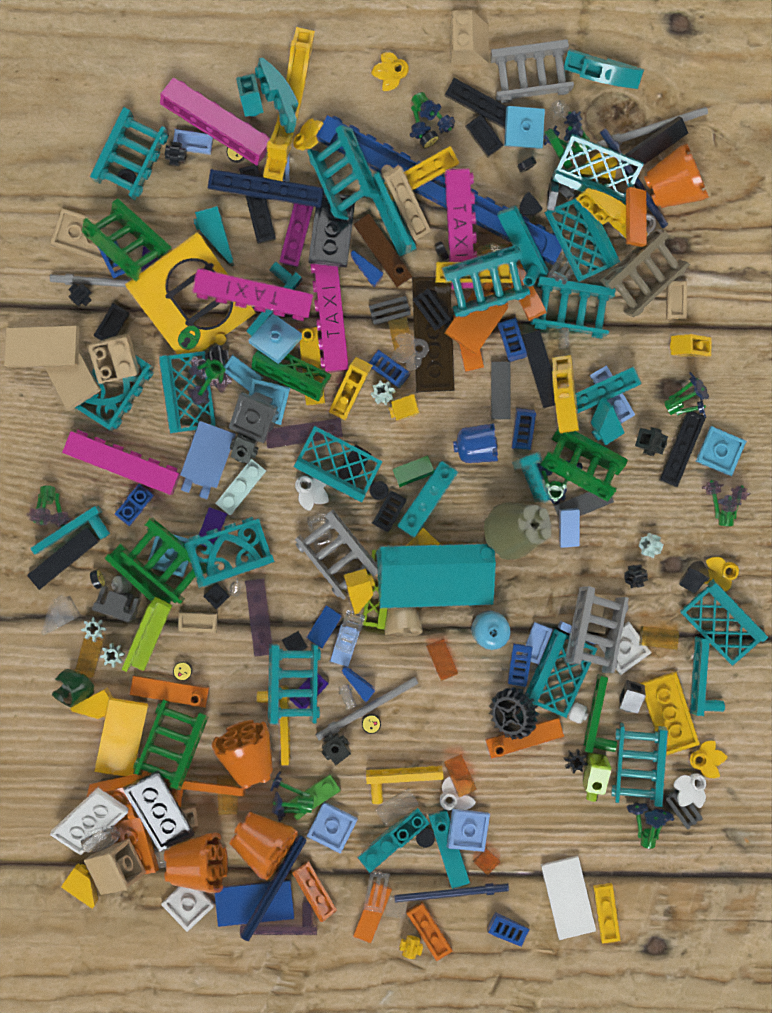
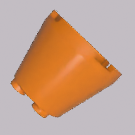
(676, 180)
(246, 752)
(263, 843)
(197, 864)

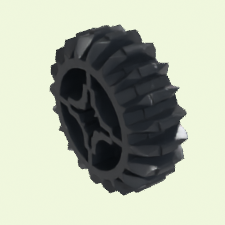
(520, 714)

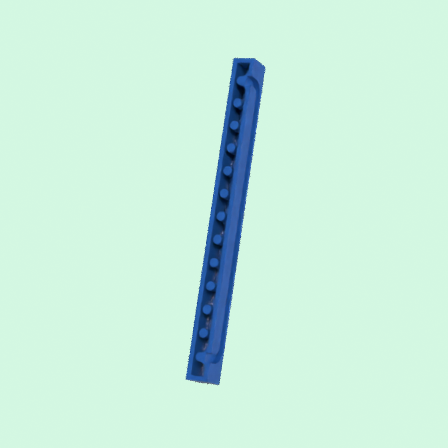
(485, 208)

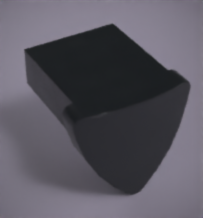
(529, 205)
(694, 577)

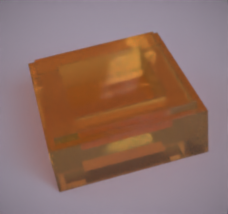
(486, 861)

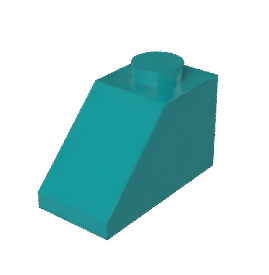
(249, 95)
(606, 423)

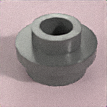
(566, 191)

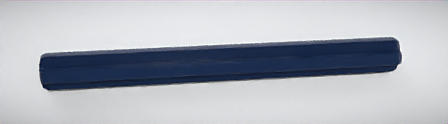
(273, 888)

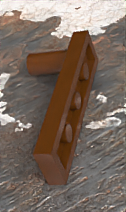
(382, 250)

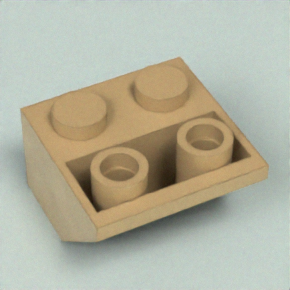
(114, 358)

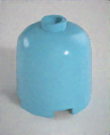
(486, 622)

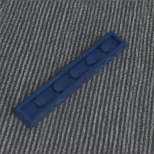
(265, 188)

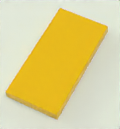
(669, 709)
(120, 737)

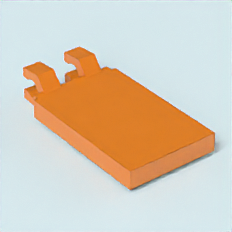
(477, 326)
(132, 827)

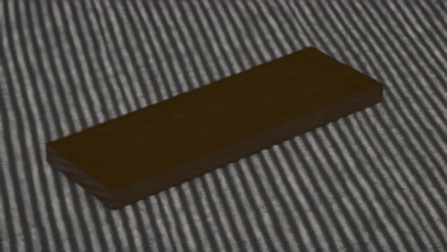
(437, 367)

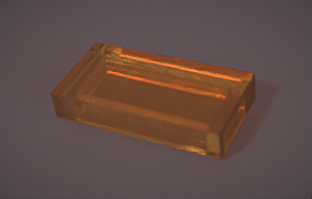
(442, 659)
(460, 775)

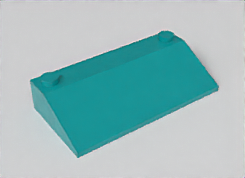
(436, 575)

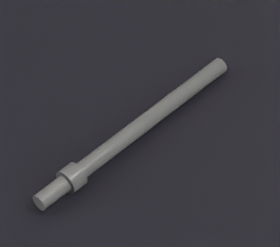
(654, 127)
(70, 279)
(335, 727)

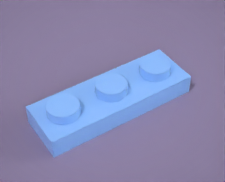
(618, 402)

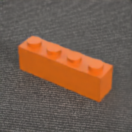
(115, 786)

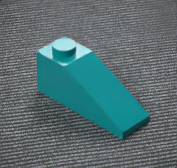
(212, 227)

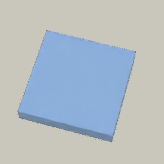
(332, 827)
(468, 830)

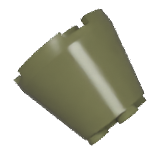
(516, 529)

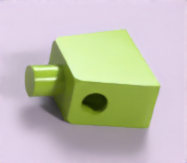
(596, 775)

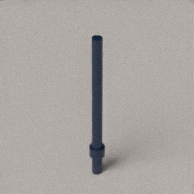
(613, 145)
(488, 889)

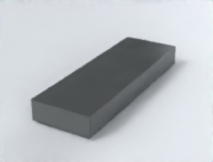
(500, 391)
(585, 503)

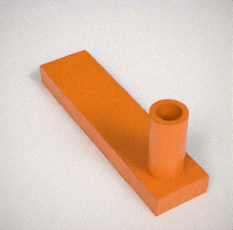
(169, 691)
(544, 732)
(205, 787)

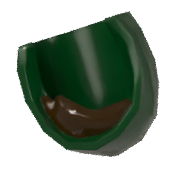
(75, 688)

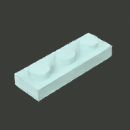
(241, 487)

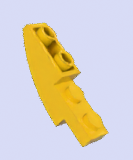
(605, 209)
(565, 394)

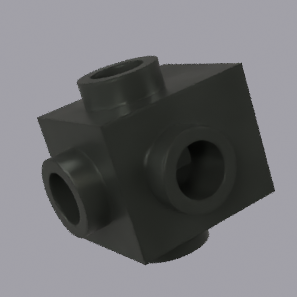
(651, 441)
(243, 448)
(339, 754)

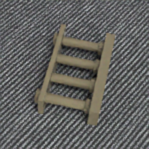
(629, 265)

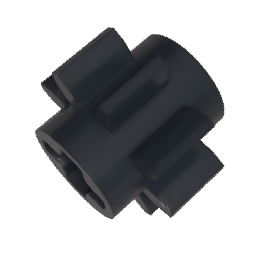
(175, 153)
(80, 294)
(217, 353)
(636, 576)
(578, 765)

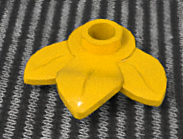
(387, 71)
(307, 137)
(717, 571)
(710, 759)

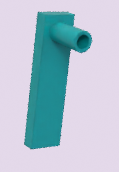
(520, 236)
(291, 282)
(607, 388)
(90, 516)
(698, 704)
(451, 857)

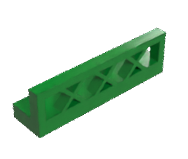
(290, 376)
(135, 577)

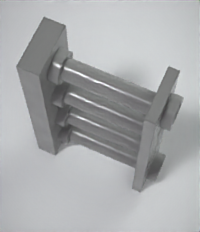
(538, 52)
(344, 536)
(579, 632)

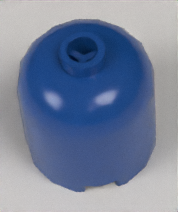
(477, 444)

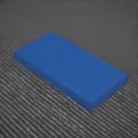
(238, 902)

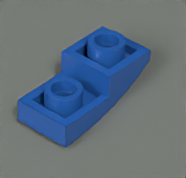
(134, 505)

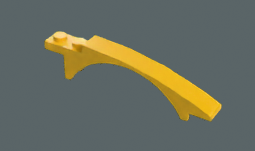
(280, 141)

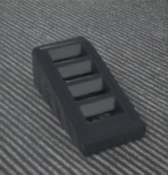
(376, 522)

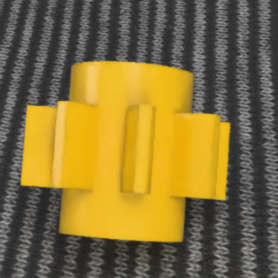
(411, 947)

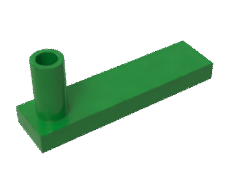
(590, 739)

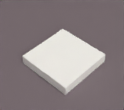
(629, 650)
(188, 906)

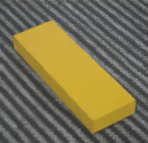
(606, 913)

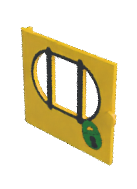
(160, 306)

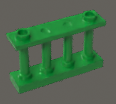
(133, 225)
(590, 450)
(169, 541)
(183, 759)

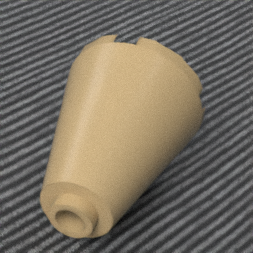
(402, 622)

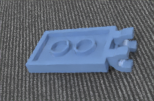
(206, 458)

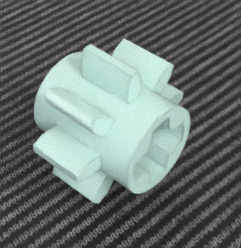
(387, 393)
(651, 545)
(98, 633)
(106, 655)

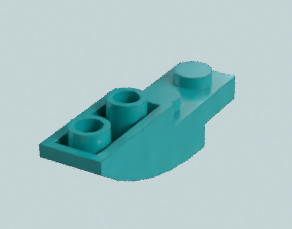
(602, 70)
(279, 91)
(392, 839)

